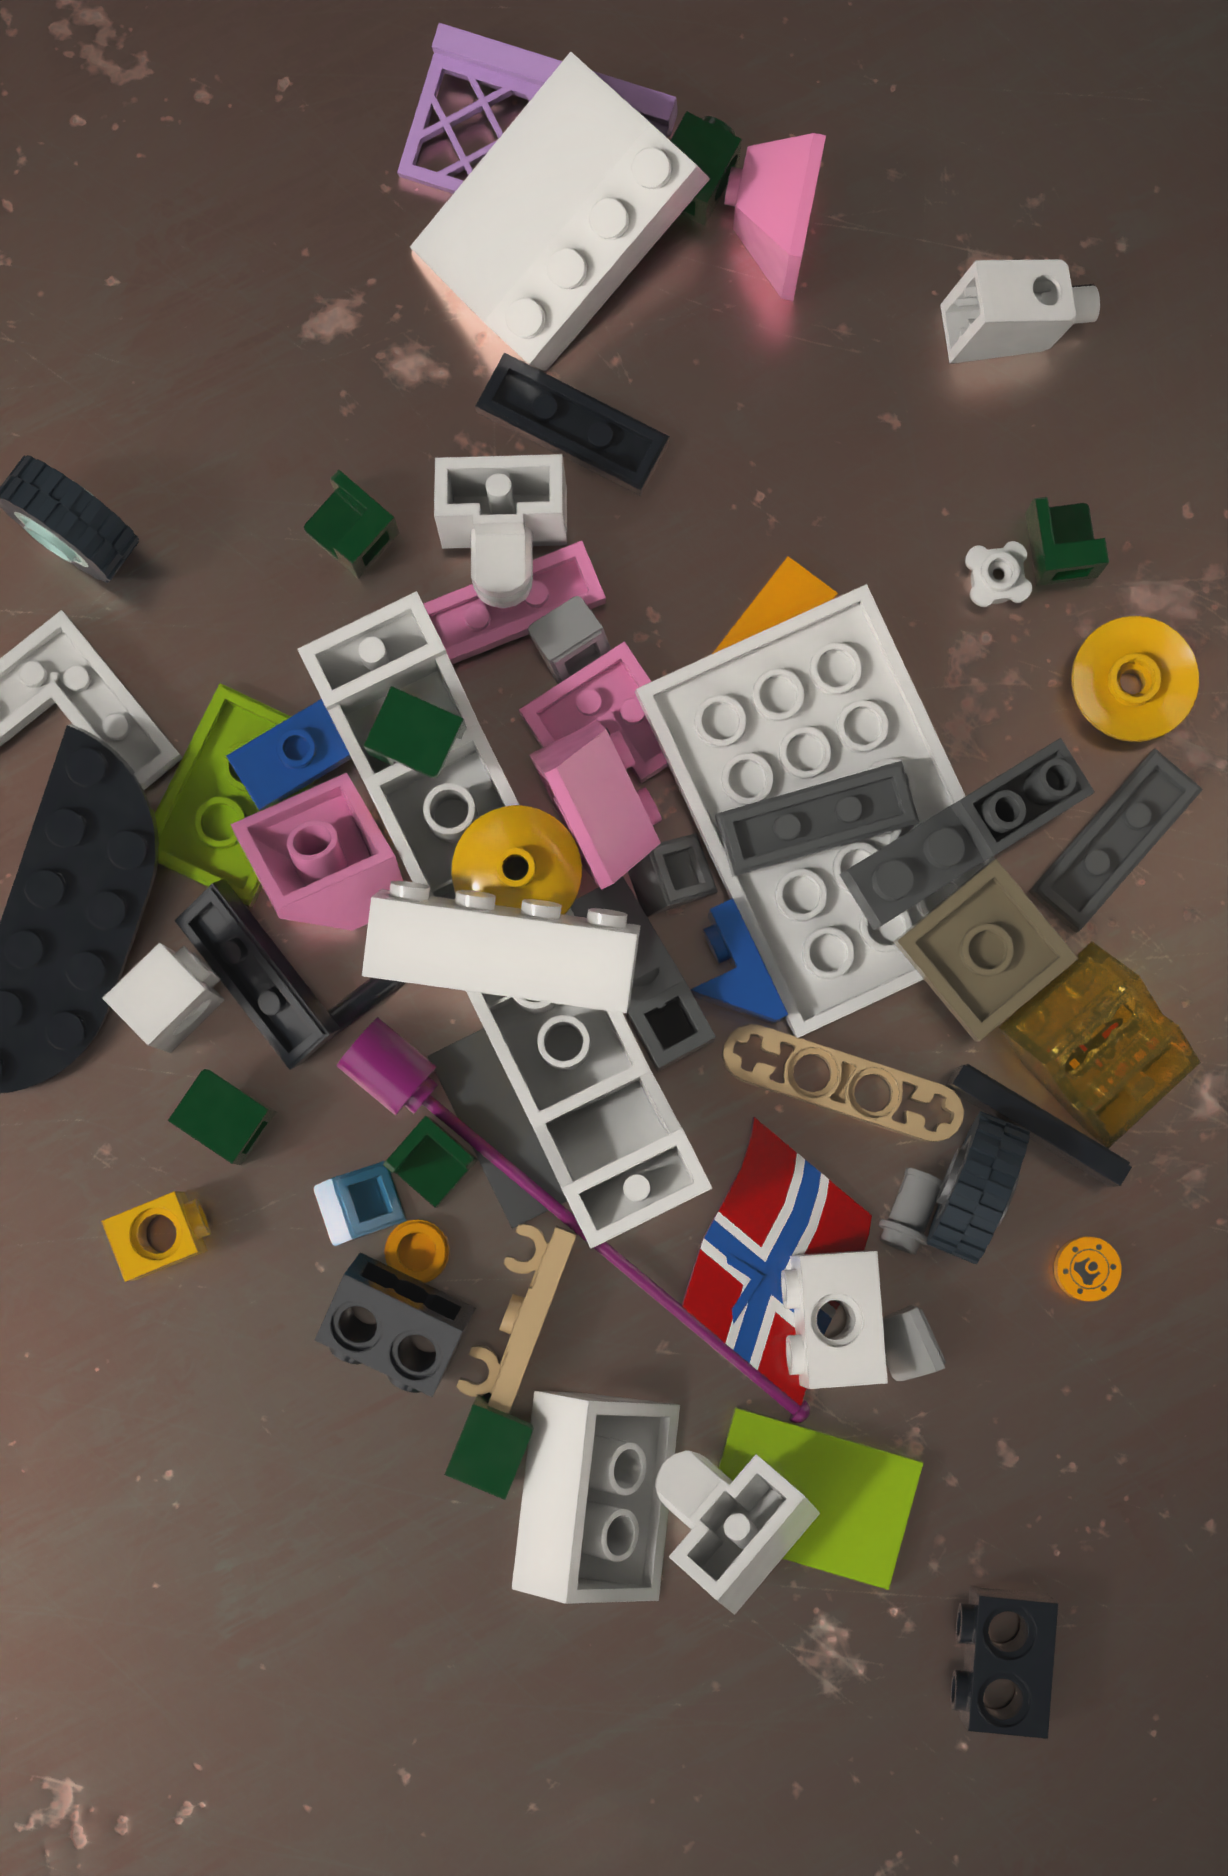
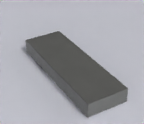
(816, 818)
(1115, 840)
(492, 1109)

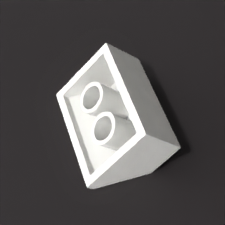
(591, 1498)

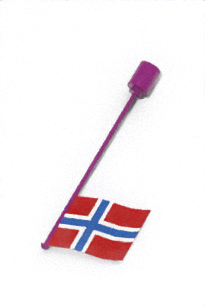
(769, 1213)

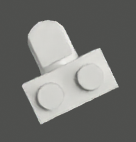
(500, 513)
(735, 1525)

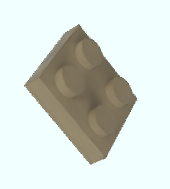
(985, 950)

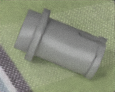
(911, 1211)

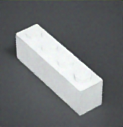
(501, 948)

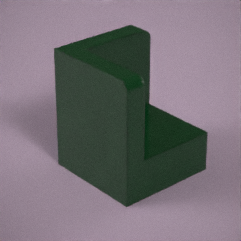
(352, 526)
(1064, 543)
(413, 733)
(222, 1117)
(430, 1161)
(489, 1449)

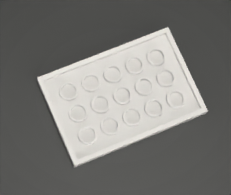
(783, 716)

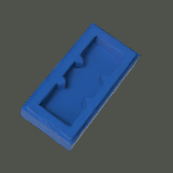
(289, 756)

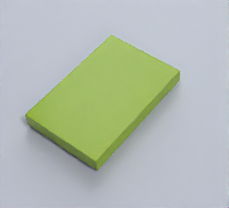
(210, 797)
(854, 1486)

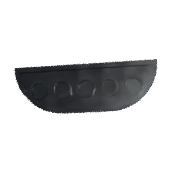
(73, 909)

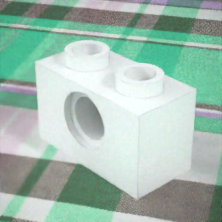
(166, 996)
(859, 1350)

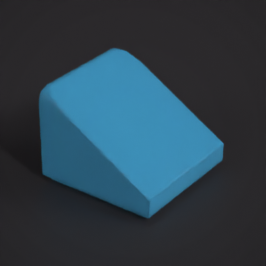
(359, 1203)

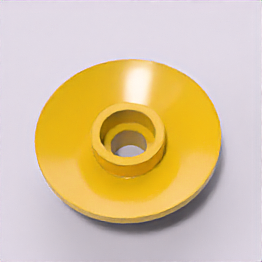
(1160, 662)
(522, 832)

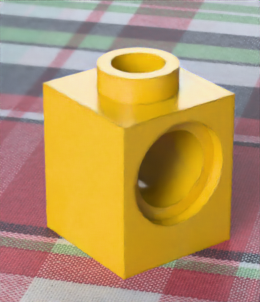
(129, 1239)

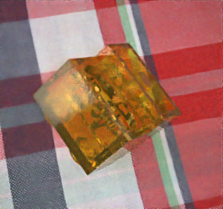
(1100, 1044)

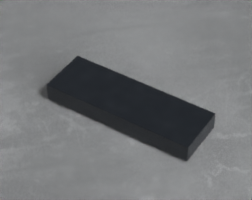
(572, 424)
(257, 974)
(1043, 1127)

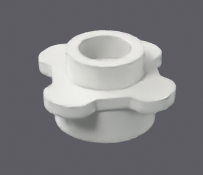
(987, 589)

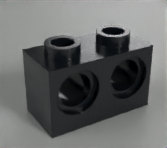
(400, 1309)
(1024, 1660)

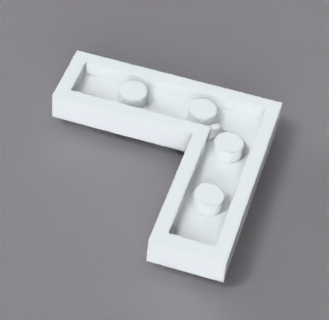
(64, 669)

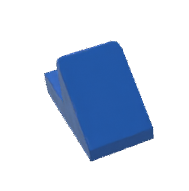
(748, 985)

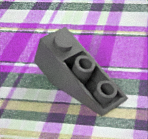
(661, 1001)

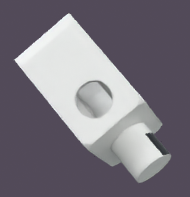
(1013, 308)

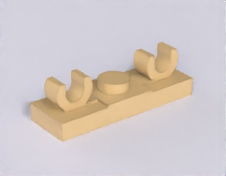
(522, 1318)

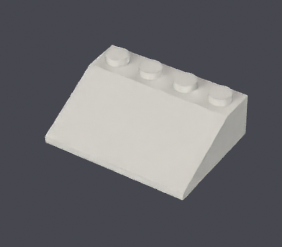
(558, 213)

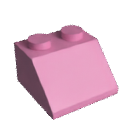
(598, 801)

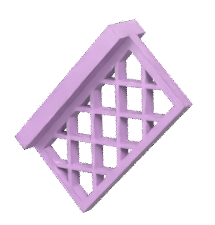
(510, 73)

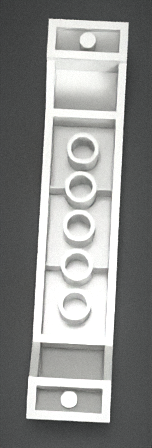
(570, 1065)

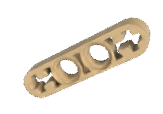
(840, 1089)

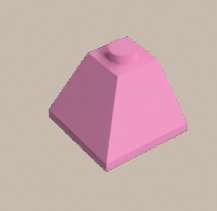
(775, 204)
(319, 855)

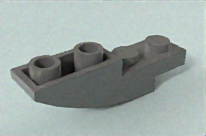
(966, 833)

